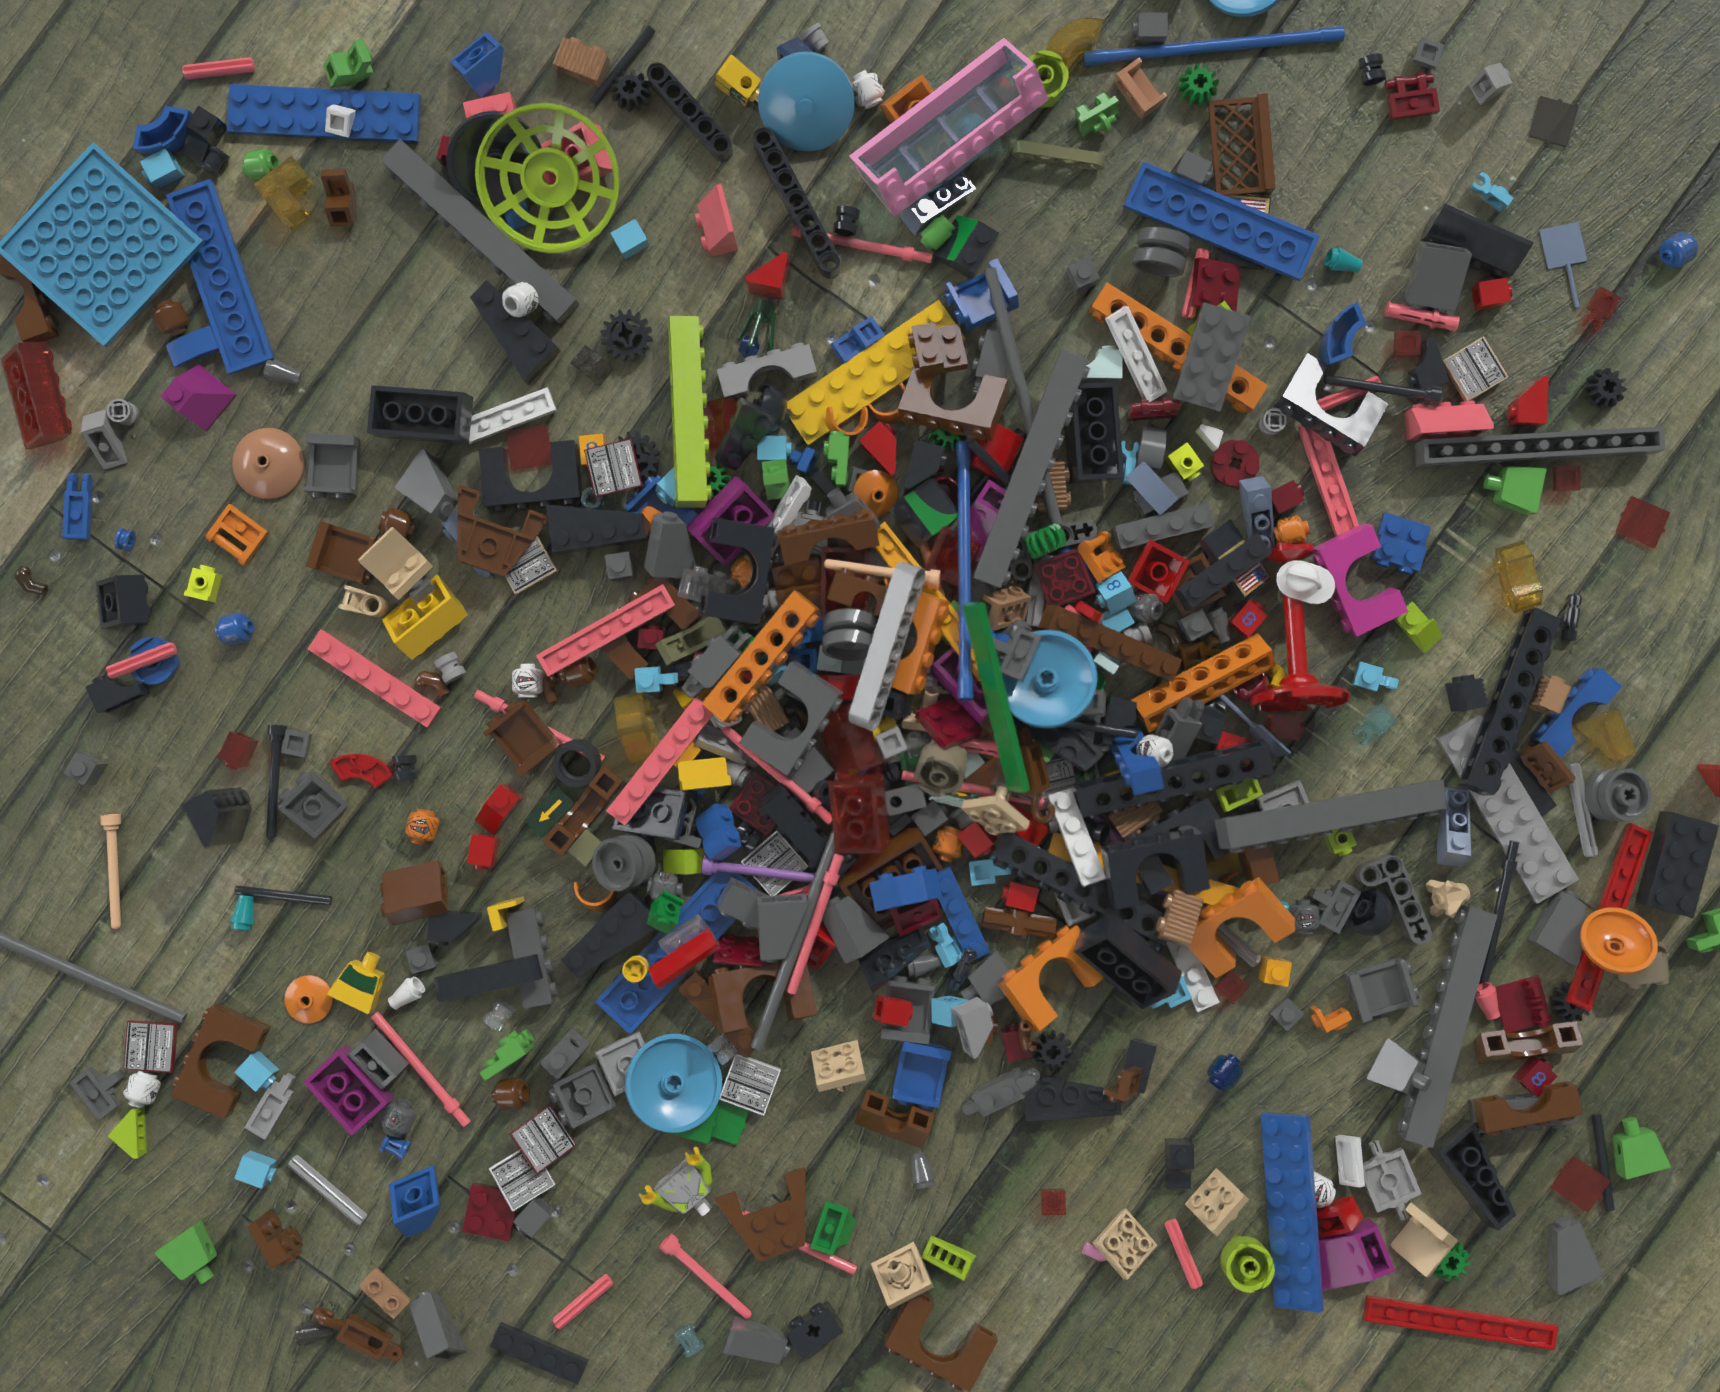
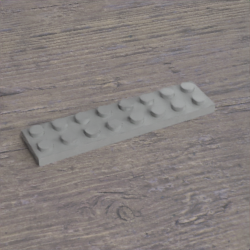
(1514, 817)

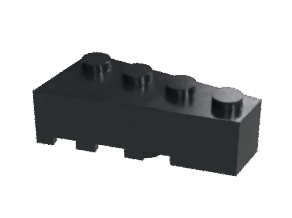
(1470, 1169)

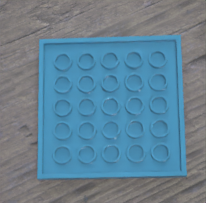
(99, 245)

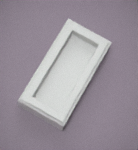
(1350, 1161)

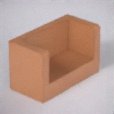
(1138, 89)

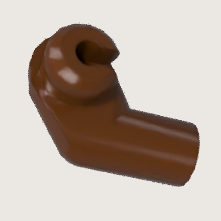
(434, 680)
(548, 687)
(1024, 1034)

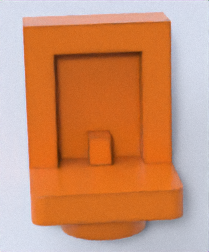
(1336, 1020)

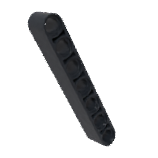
(795, 192)

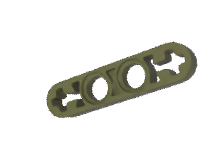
(1058, 155)

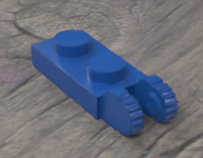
(77, 508)

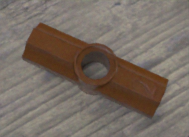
(1019, 922)

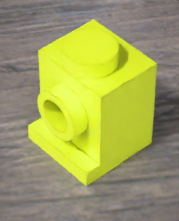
(211, 585)

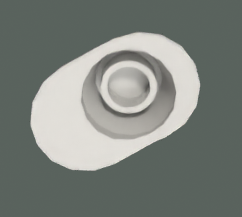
(1305, 582)

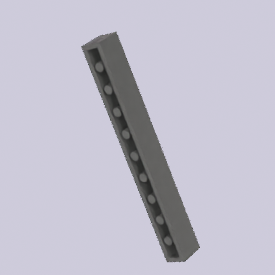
(477, 230)
(1539, 446)
(1030, 469)
(1331, 814)
(1448, 1023)

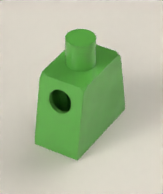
(1517, 488)
(1637, 1151)
(189, 1253)

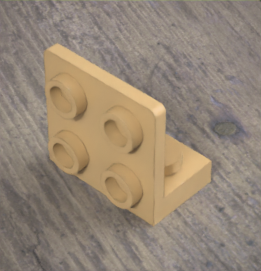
(395, 563)
(1423, 1241)

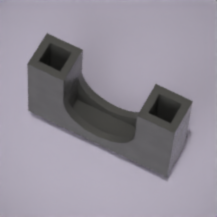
(820, 700)

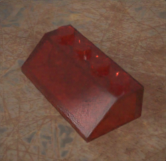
(36, 394)

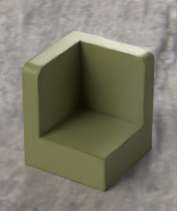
(584, 847)

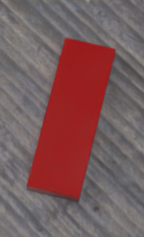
(683, 958)

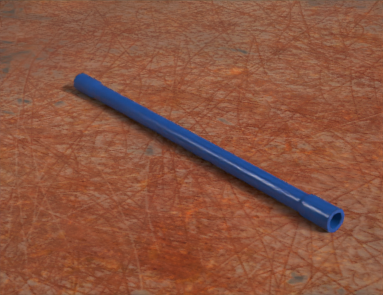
(1323, 35)
(965, 678)

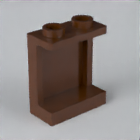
(338, 551)
(522, 736)

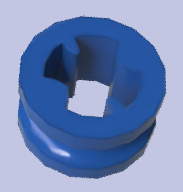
(125, 539)

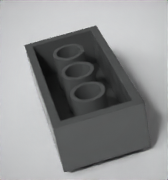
(1211, 356)

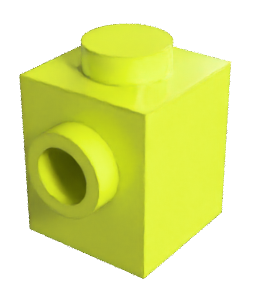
(1184, 462)

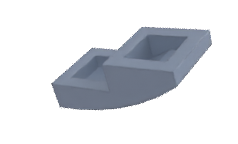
(1152, 487)

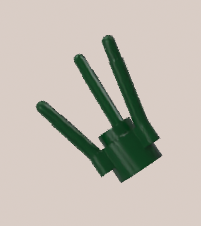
(762, 313)

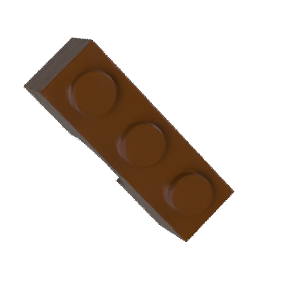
(847, 585)
(907, 1127)

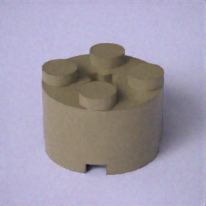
(940, 769)
(1656, 973)

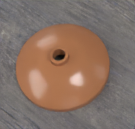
(283, 466)

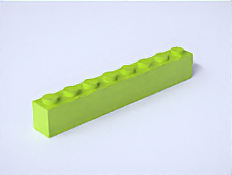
(687, 412)

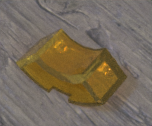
(1075, 38)
(1518, 577)

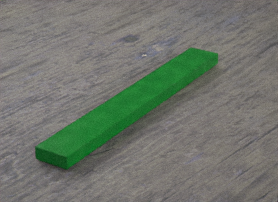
(996, 696)

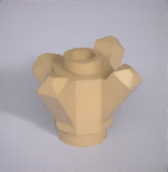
(1447, 897)

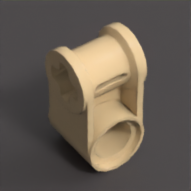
(360, 601)

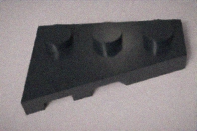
(745, 433)

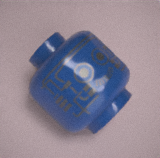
(1678, 250)
(234, 629)

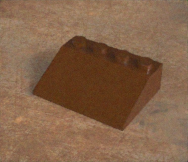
(906, 851)

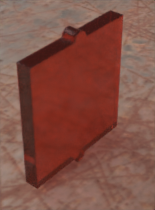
(529, 447)
(1642, 522)
(1580, 1183)

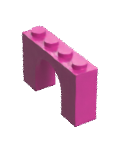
(1336, 557)

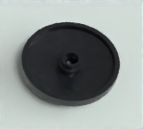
(463, 152)

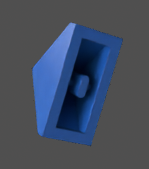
(806, 657)

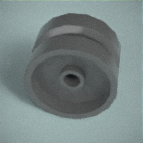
(1161, 251)
(848, 634)
(1618, 795)
(623, 862)

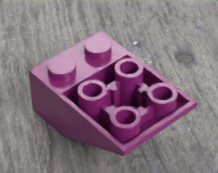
(984, 513)
(1354, 1257)

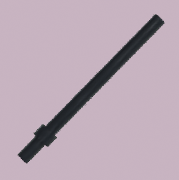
(1509, 865)

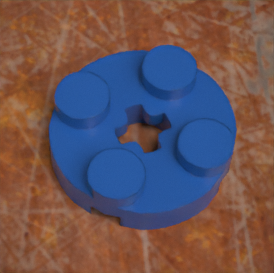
(154, 674)

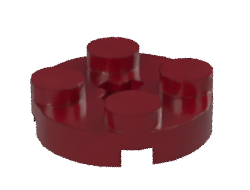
(1222, 458)

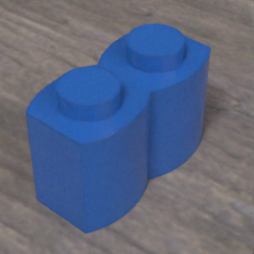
(718, 832)

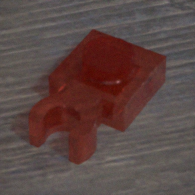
(1601, 306)

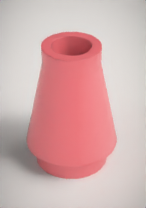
(1487, 1000)

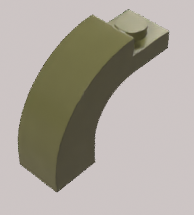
(692, 639)

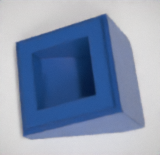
(515, 220)

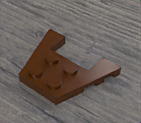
(489, 544)
(772, 1228)

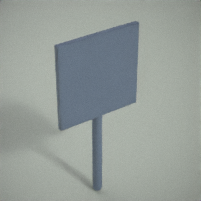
(1563, 247)
(1259, 732)

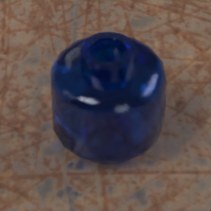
(1225, 1072)

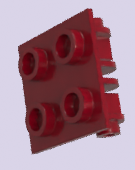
(738, 950)
(1522, 1004)

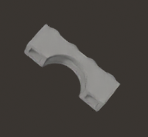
(795, 362)

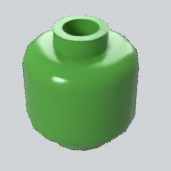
(259, 163)

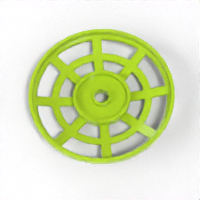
(533, 179)

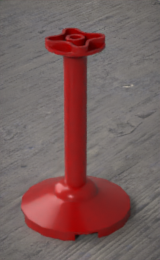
(1298, 687)

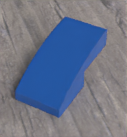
(857, 339)
(192, 345)

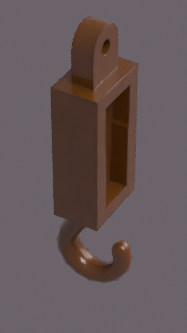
(1035, 772)
(357, 1332)

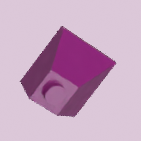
(198, 396)

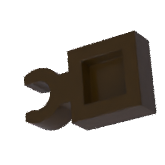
(1195, 651)

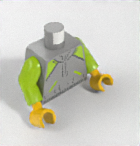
(683, 1186)

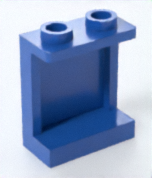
(974, 300)
(648, 497)
(921, 1074)

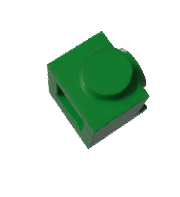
(665, 912)

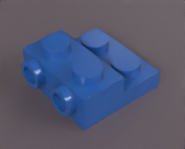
(1401, 544)

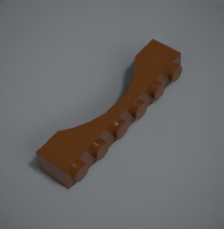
(1111, 642)

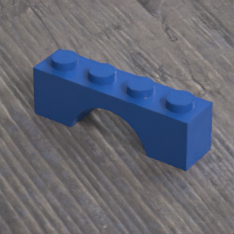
(1595, 688)
(1139, 772)

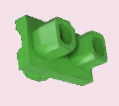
(1099, 117)

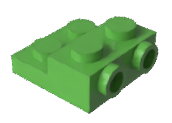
(837, 453)
(511, 1049)

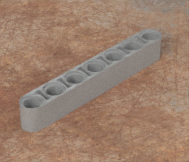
(887, 645)

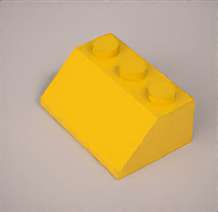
(421, 624)

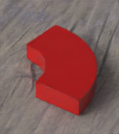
(1088, 611)
(362, 767)

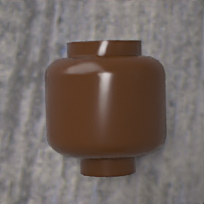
(170, 317)
(398, 520)
(579, 673)
(510, 1093)

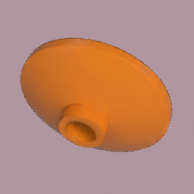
(875, 481)
(316, 990)

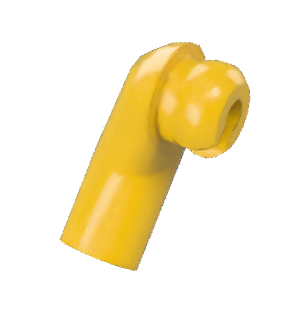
(1276, 674)

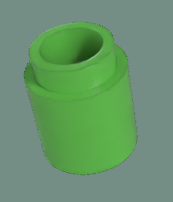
(937, 232)

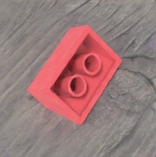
(1447, 421)

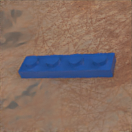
(960, 914)

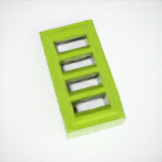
(952, 1249)

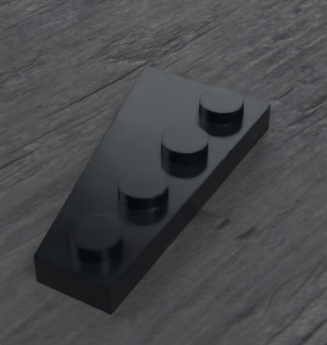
(1065, 1100)

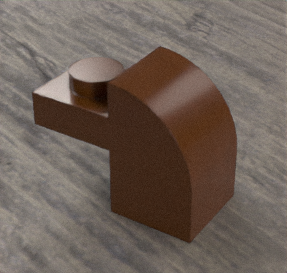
(340, 198)

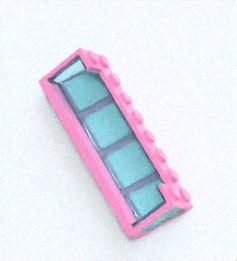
(950, 126)

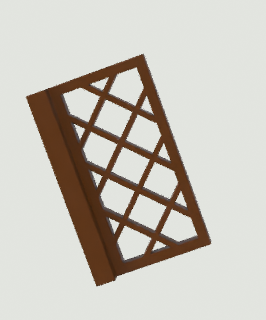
(1262, 145)

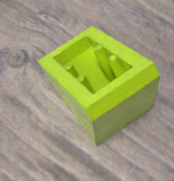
(683, 860)
(131, 1133)

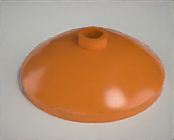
(1624, 931)

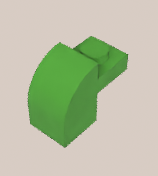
(349, 66)
(775, 478)
(1709, 940)

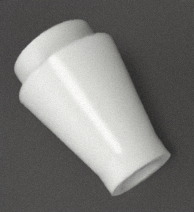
(408, 991)

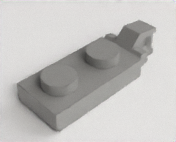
(716, 742)
(271, 1107)

